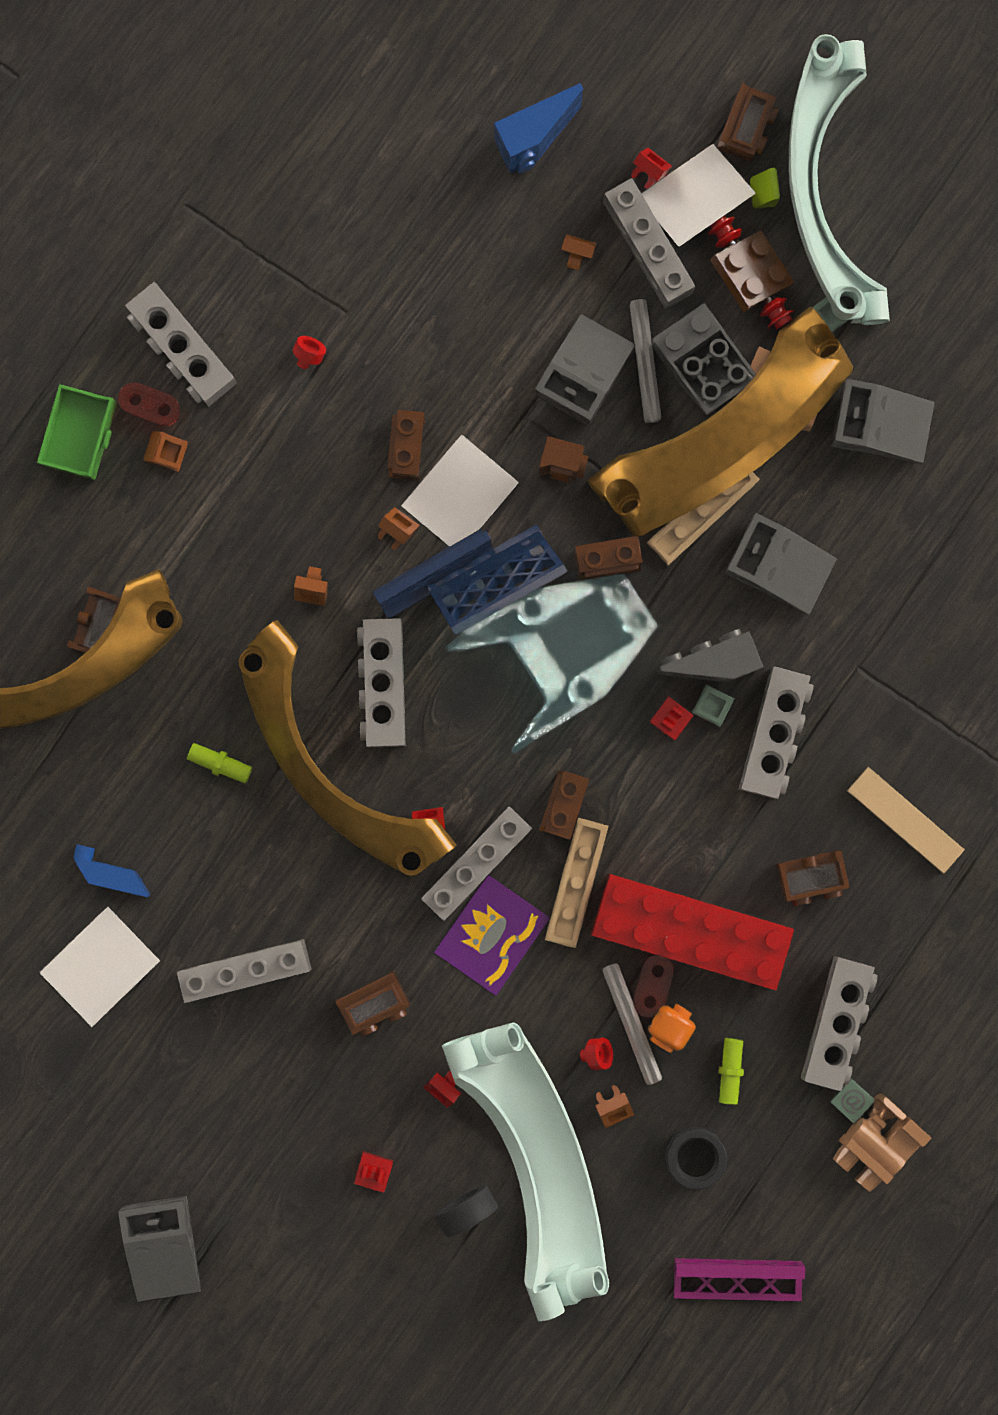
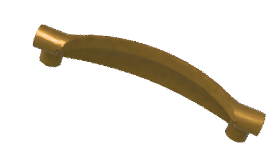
(689, 470)
(120, 651)
(374, 832)

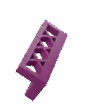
(738, 1269)

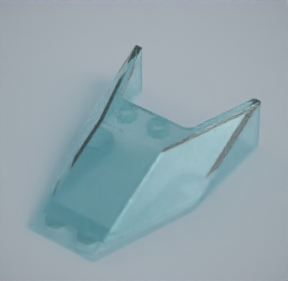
(570, 642)

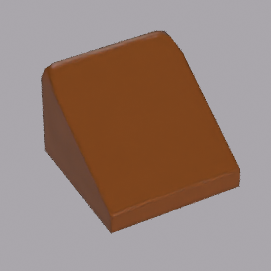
(165, 450)

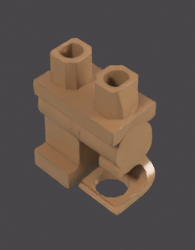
(880, 1154)

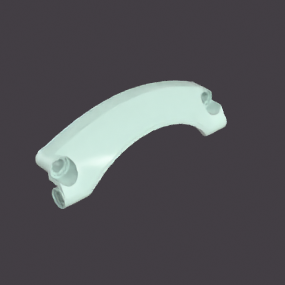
(818, 96)
(560, 1209)

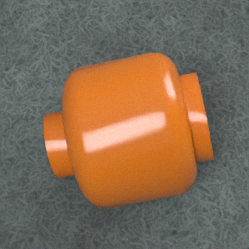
(671, 1028)

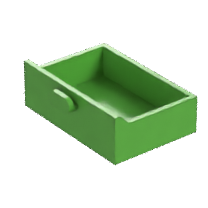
(77, 432)

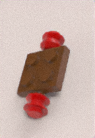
(752, 271)

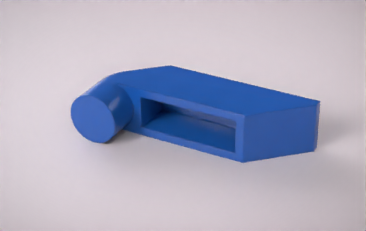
(108, 875)

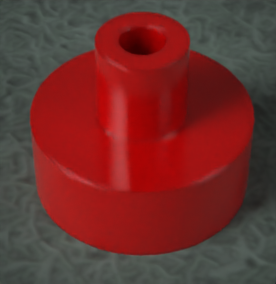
(308, 351)
(597, 1054)

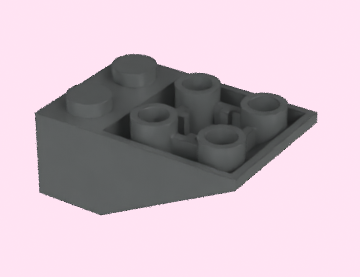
(703, 359)
(584, 369)
(882, 421)
(780, 564)
(721, 662)
(160, 1248)

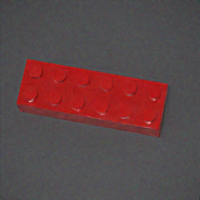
(692, 931)

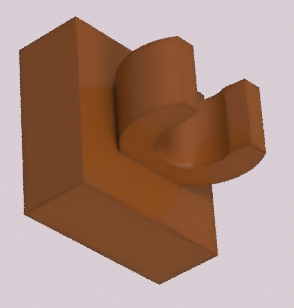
(578, 248)
(398, 526)
(311, 589)
(614, 1109)

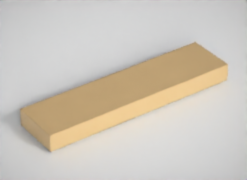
(684, 530)
(905, 820)
(576, 882)

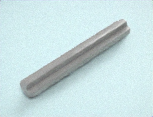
(645, 361)
(632, 1024)

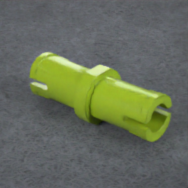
(219, 763)
(731, 1071)

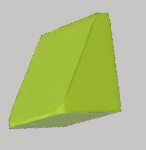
(766, 189)

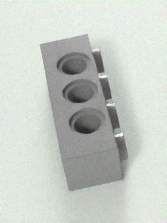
(648, 243)
(154, 303)
(389, 633)
(754, 777)
(476, 863)
(244, 971)
(816, 1068)

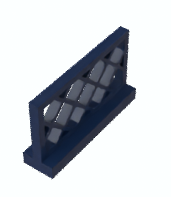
(498, 566)
(412, 585)

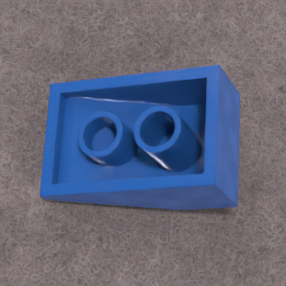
(530, 132)

